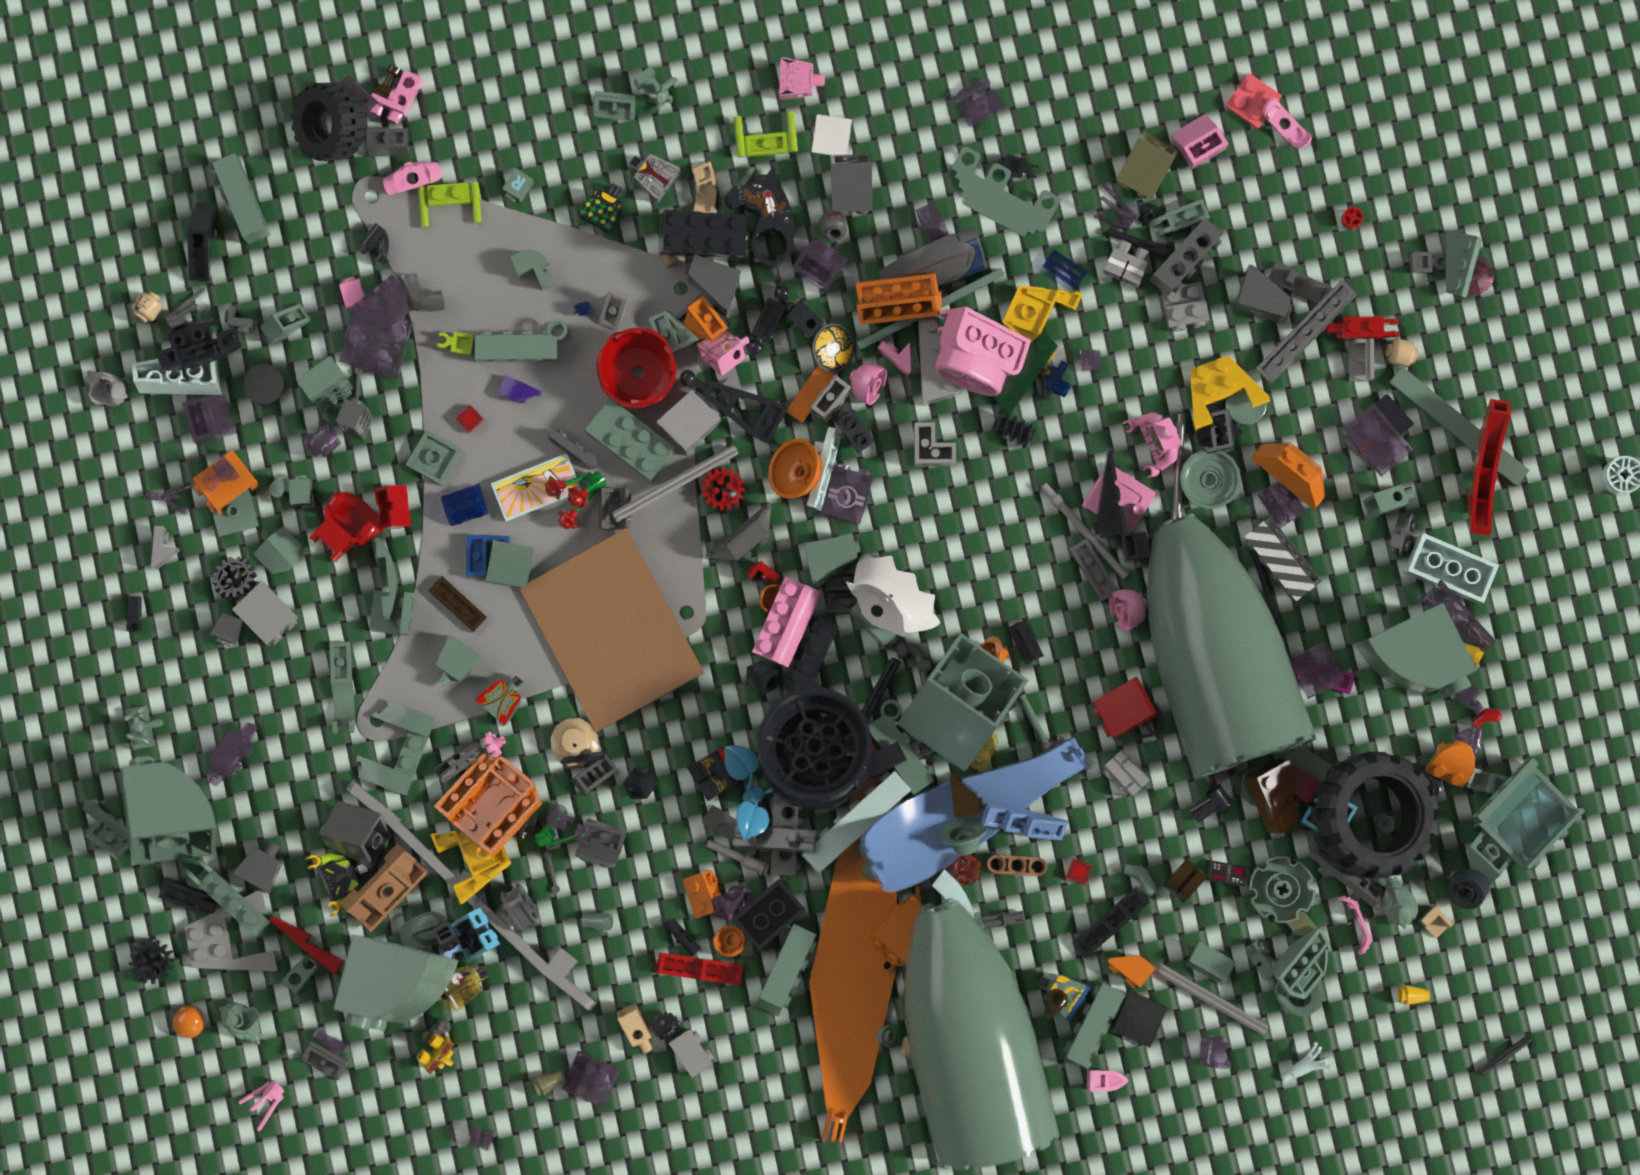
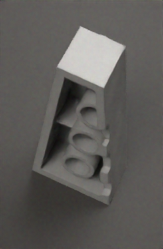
(933, 386)

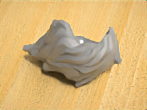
(105, 388)

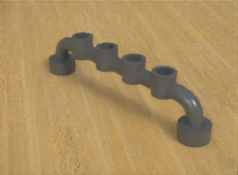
(923, 667)

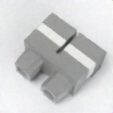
(1135, 268)

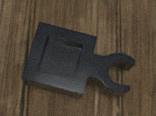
(1018, 166)

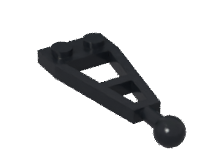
(767, 421)

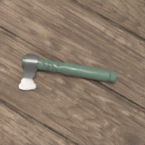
(1046, 745)

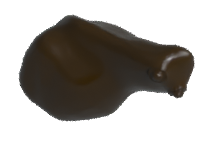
(1054, 1002)

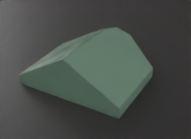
(279, 551)

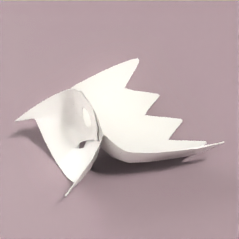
(906, 611)

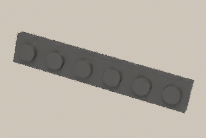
(1306, 331)

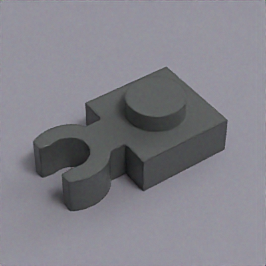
(1423, 262)

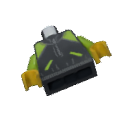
(338, 877)

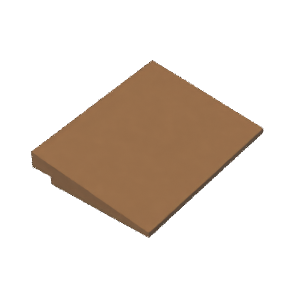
(611, 630)

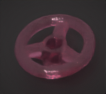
(1480, 272)

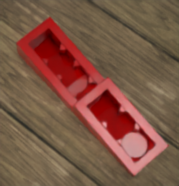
(302, 937)
(699, 968)

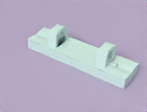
(828, 454)

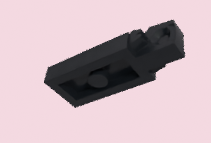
(186, 896)

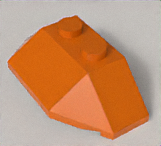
(1293, 470)

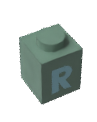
(517, 186)

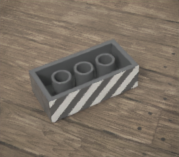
(1282, 558)

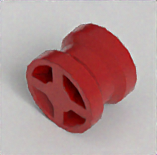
(1353, 214)

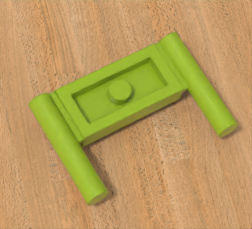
(766, 143)
(449, 195)

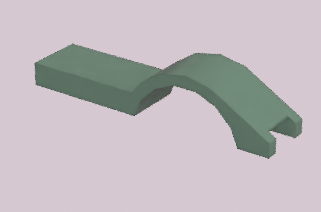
(342, 687)

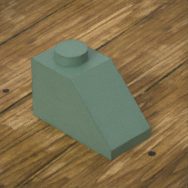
(284, 323)

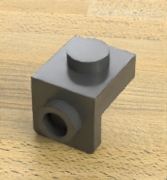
(240, 324)

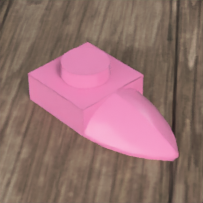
(1104, 1080)

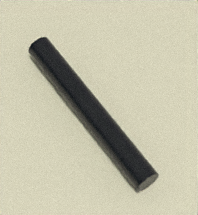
(1504, 1055)

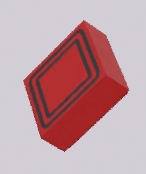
(469, 418)
(1078, 871)

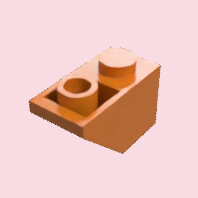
(1134, 968)

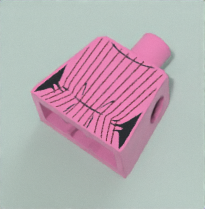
(798, 79)

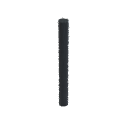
(1267, 589)

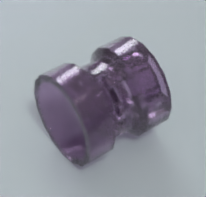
(476, 1136)

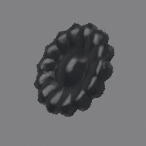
(665, 1026)

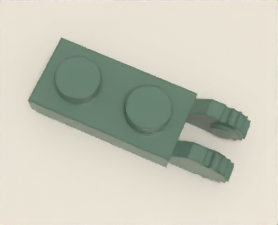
(1182, 218)

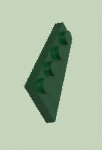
(1016, 385)

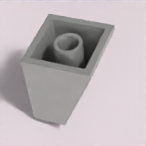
(689, 421)

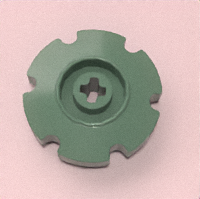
(1280, 872)

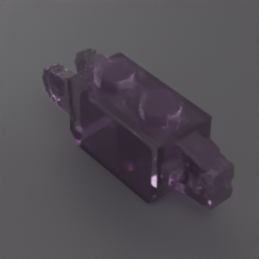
(230, 753)

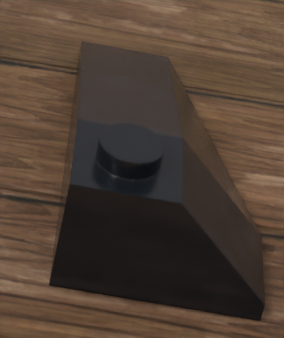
(1109, 516)

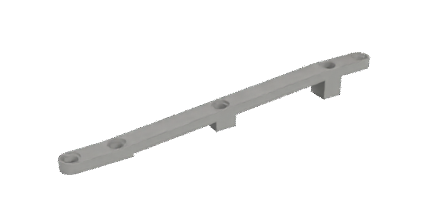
(559, 965)

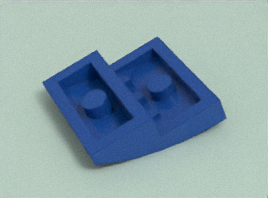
(478, 553)

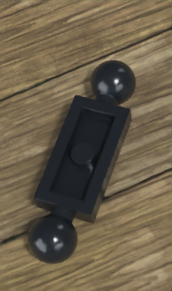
(768, 320)

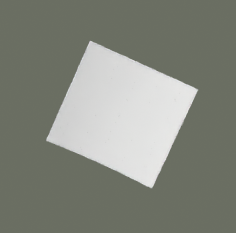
(831, 135)

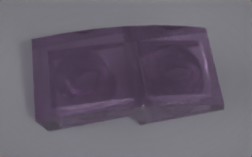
(932, 222)

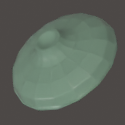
(1210, 479)

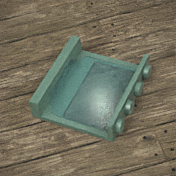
(1527, 815)

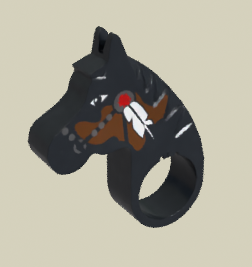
(773, 212)

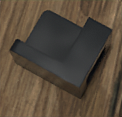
(762, 677)
(640, 783)

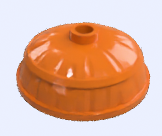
(795, 469)

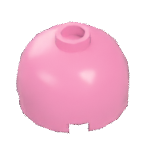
(866, 382)
(1128, 607)

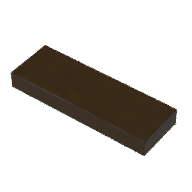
(457, 604)

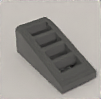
(581, 786)

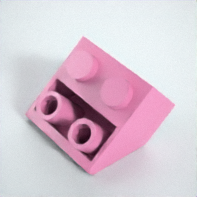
(1199, 141)

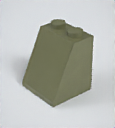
(1147, 165)

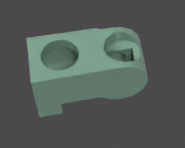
(300, 974)

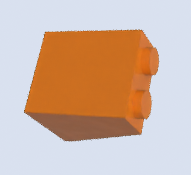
(896, 930)

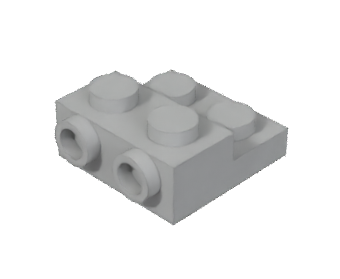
(1185, 307)

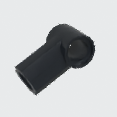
(1214, 801)

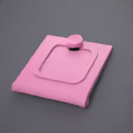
(1132, 495)

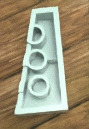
(197, 380)

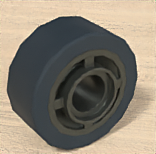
(1467, 888)

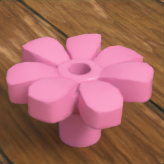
(494, 743)

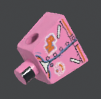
(723, 351)

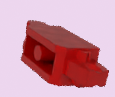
(1362, 328)

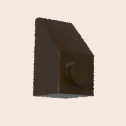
(964, 798)

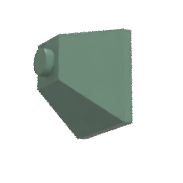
(1487, 857)

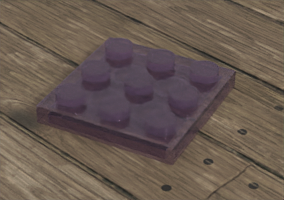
(375, 341)

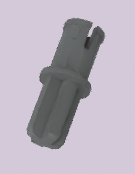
(1003, 919)

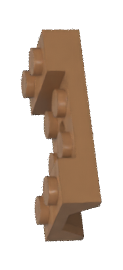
(399, 872)

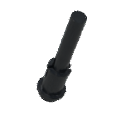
(1159, 249)

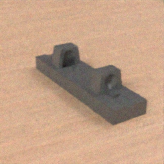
(1302, 286)
(780, 840)
(1361, 887)

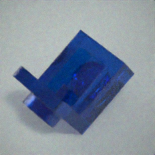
(1056, 384)

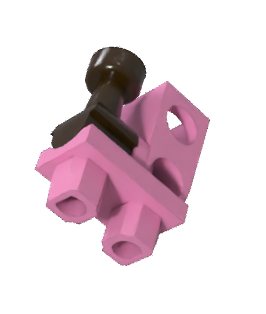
(396, 100)

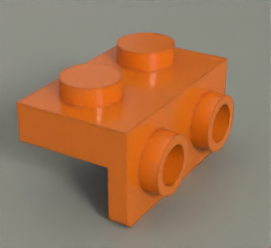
(700, 891)

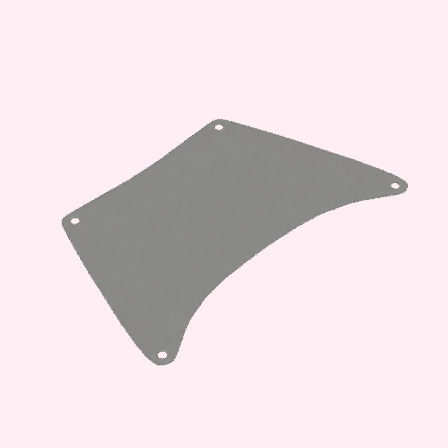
(487, 295)

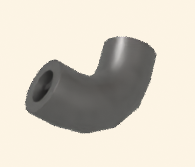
(418, 297)

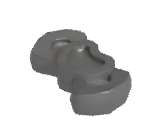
(440, 1029)

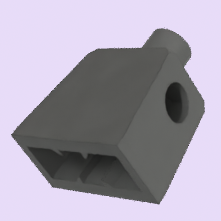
(261, 867)

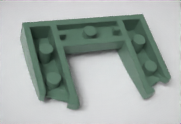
(402, 775)

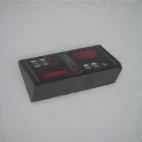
(1228, 873)

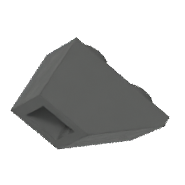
(227, 629)

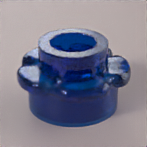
(582, 308)

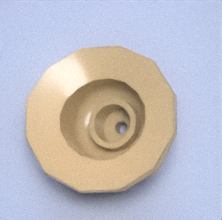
(571, 732)

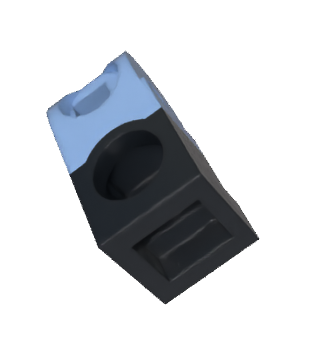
(447, 939)

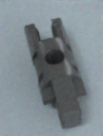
(458, 761)

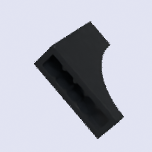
(200, 241)

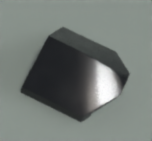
(1219, 434)

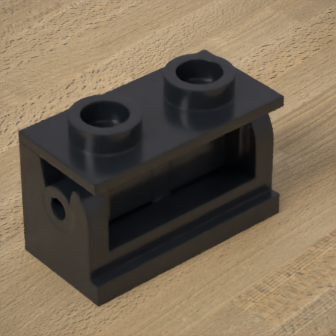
(853, 428)

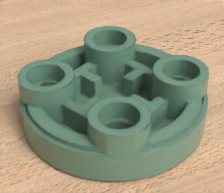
(1242, 411)

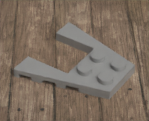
(211, 944)

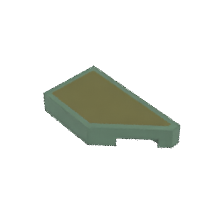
(1302, 925)

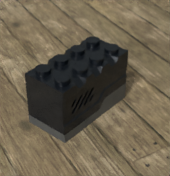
(703, 234)

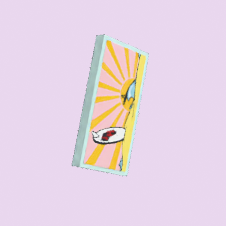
(526, 489)

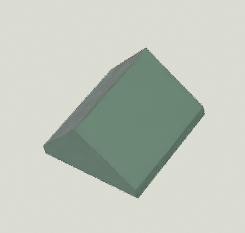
(509, 564)

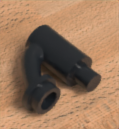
(371, 239)

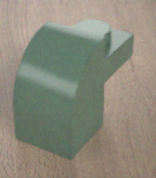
(529, 262)

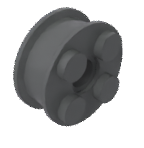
(519, 907)

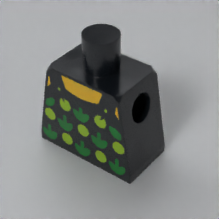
(603, 209)
(799, 315)

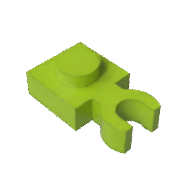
(460, 343)

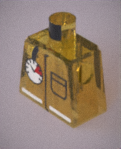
(465, 986)

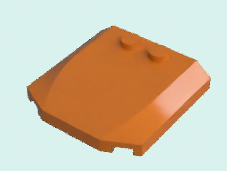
(490, 802)

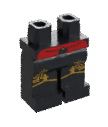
(712, 764)

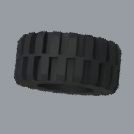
(346, 118)

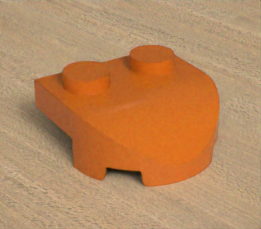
(1453, 763)

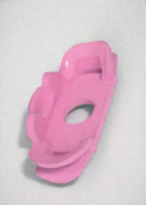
(397, 182)

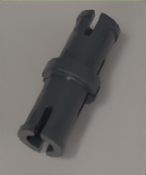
(682, 937)

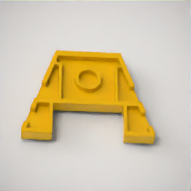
(1032, 308)
(1218, 381)
(481, 865)

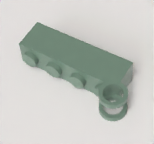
(521, 347)
(911, 771)
(229, 899)

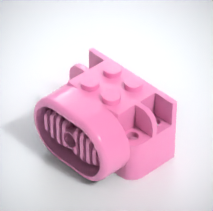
(978, 351)

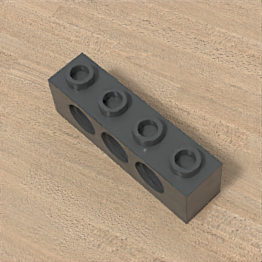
(1204, 232)
(355, 418)

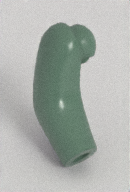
(1143, 877)

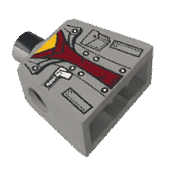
(654, 175)

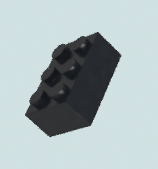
(769, 914)

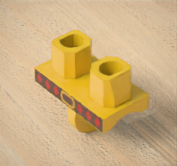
(440, 1054)

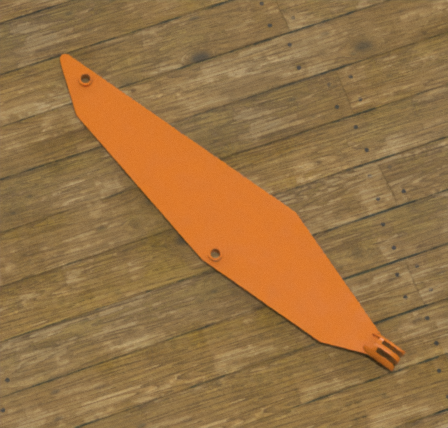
(850, 983)

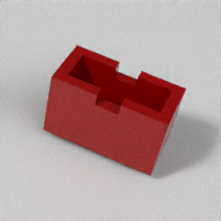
(393, 507)

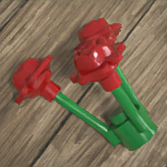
(576, 497)

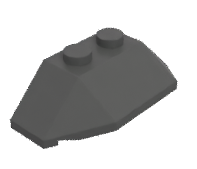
(744, 539)

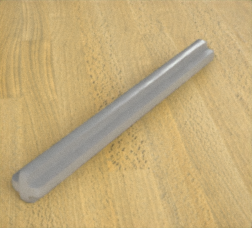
(1212, 999)

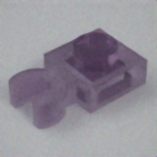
(336, 1044)

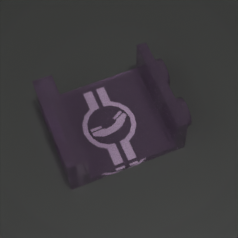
(847, 494)

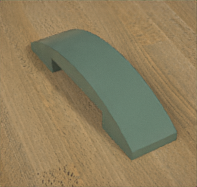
(388, 602)

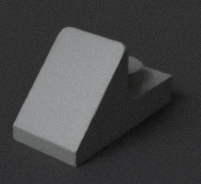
(614, 308)
(160, 553)

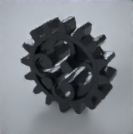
(231, 589)
(155, 950)

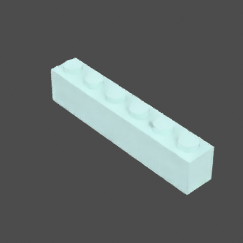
(855, 823)

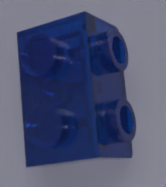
(464, 505)

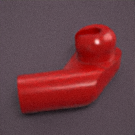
(1487, 715)

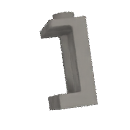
(266, 614)

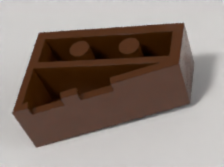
(1274, 795)

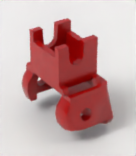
(347, 524)

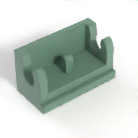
(614, 106)
(1210, 963)

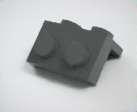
(608, 501)

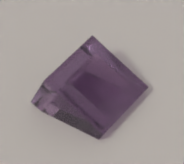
(1090, 360)

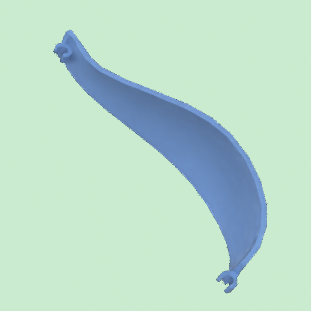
(905, 840)

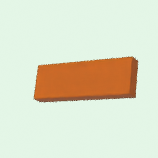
(810, 391)

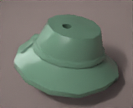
(963, 835)
(1298, 1006)

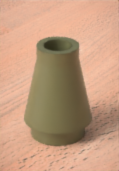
(545, 1083)

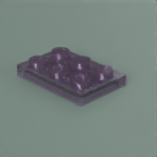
(1377, 440)

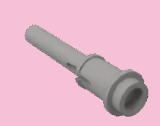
(748, 861)

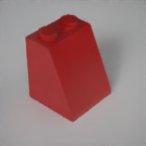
(1124, 709)

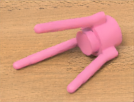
(272, 1091)

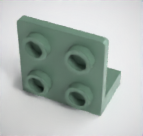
(401, 619)

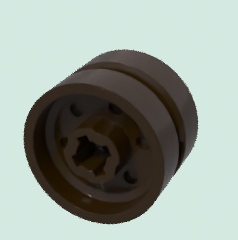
(1185, 880)

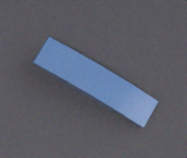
(1024, 821)

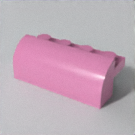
(786, 622)

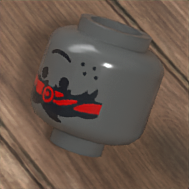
(833, 226)

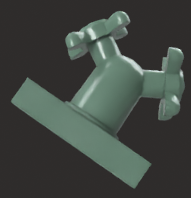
(647, 82)
(141, 727)

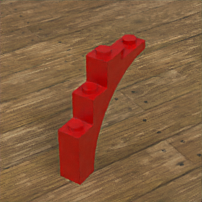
(1486, 466)

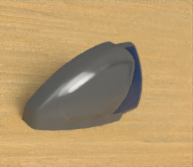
(951, 258)

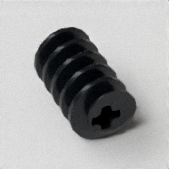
(1012, 428)

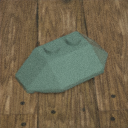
(1303, 964)

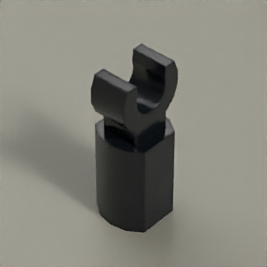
(134, 612)

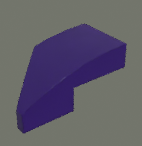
(516, 390)

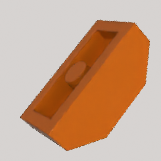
(704, 320)

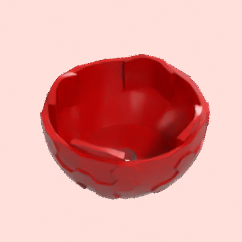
(631, 350)

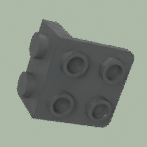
(603, 844)

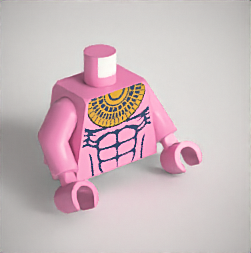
(1160, 438)

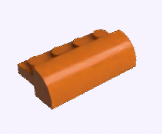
(898, 298)

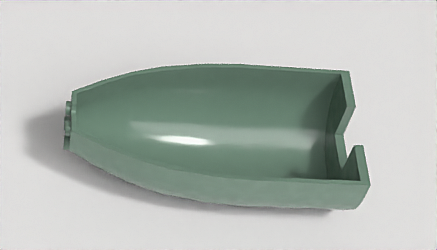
(1219, 653)
(972, 1044)

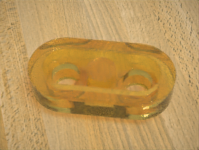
(985, 753)

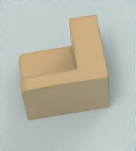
(1435, 922)

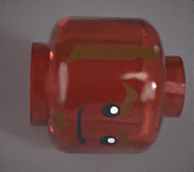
(966, 870)

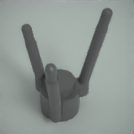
(177, 317)

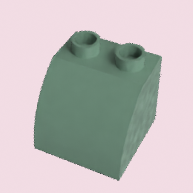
(1421, 654)
(962, 702)
(165, 813)
(390, 982)

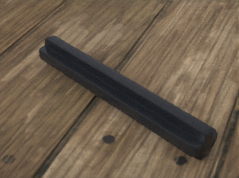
(880, 687)

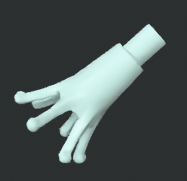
(1307, 1064)

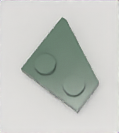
(672, 330)

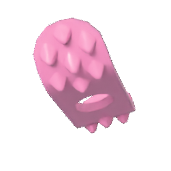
(1295, 134)
(1365, 940)

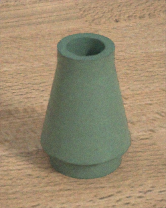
(598, 921)

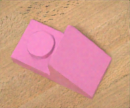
(901, 360)

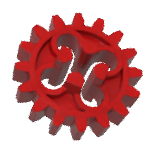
(726, 500)

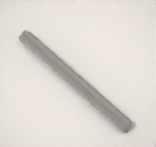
(674, 483)

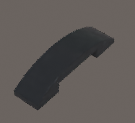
(199, 354)

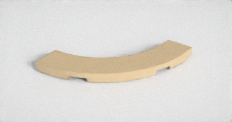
(705, 196)

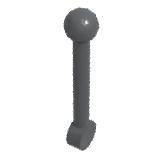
(358, 371)
(555, 889)

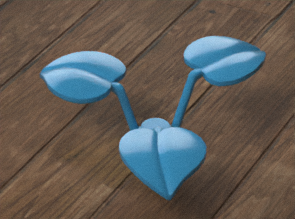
(750, 818)

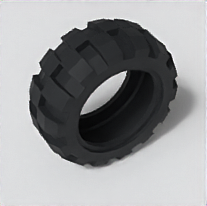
(1416, 808)

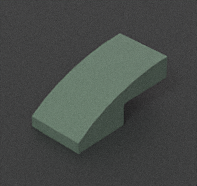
(1485, 781)

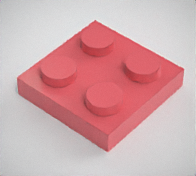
(1250, 100)

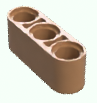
(1026, 865)

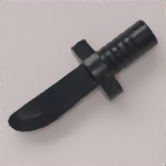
(587, 757)

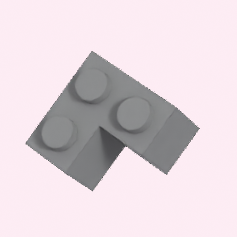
(927, 451)

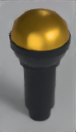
(1045, 380)

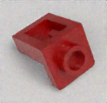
(767, 573)

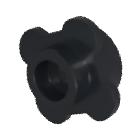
(1147, 212)

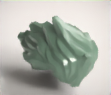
(1398, 903)
(241, 1021)

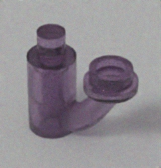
(1474, 737)

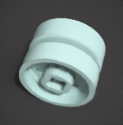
(1614, 481)

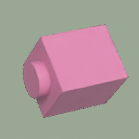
(351, 291)

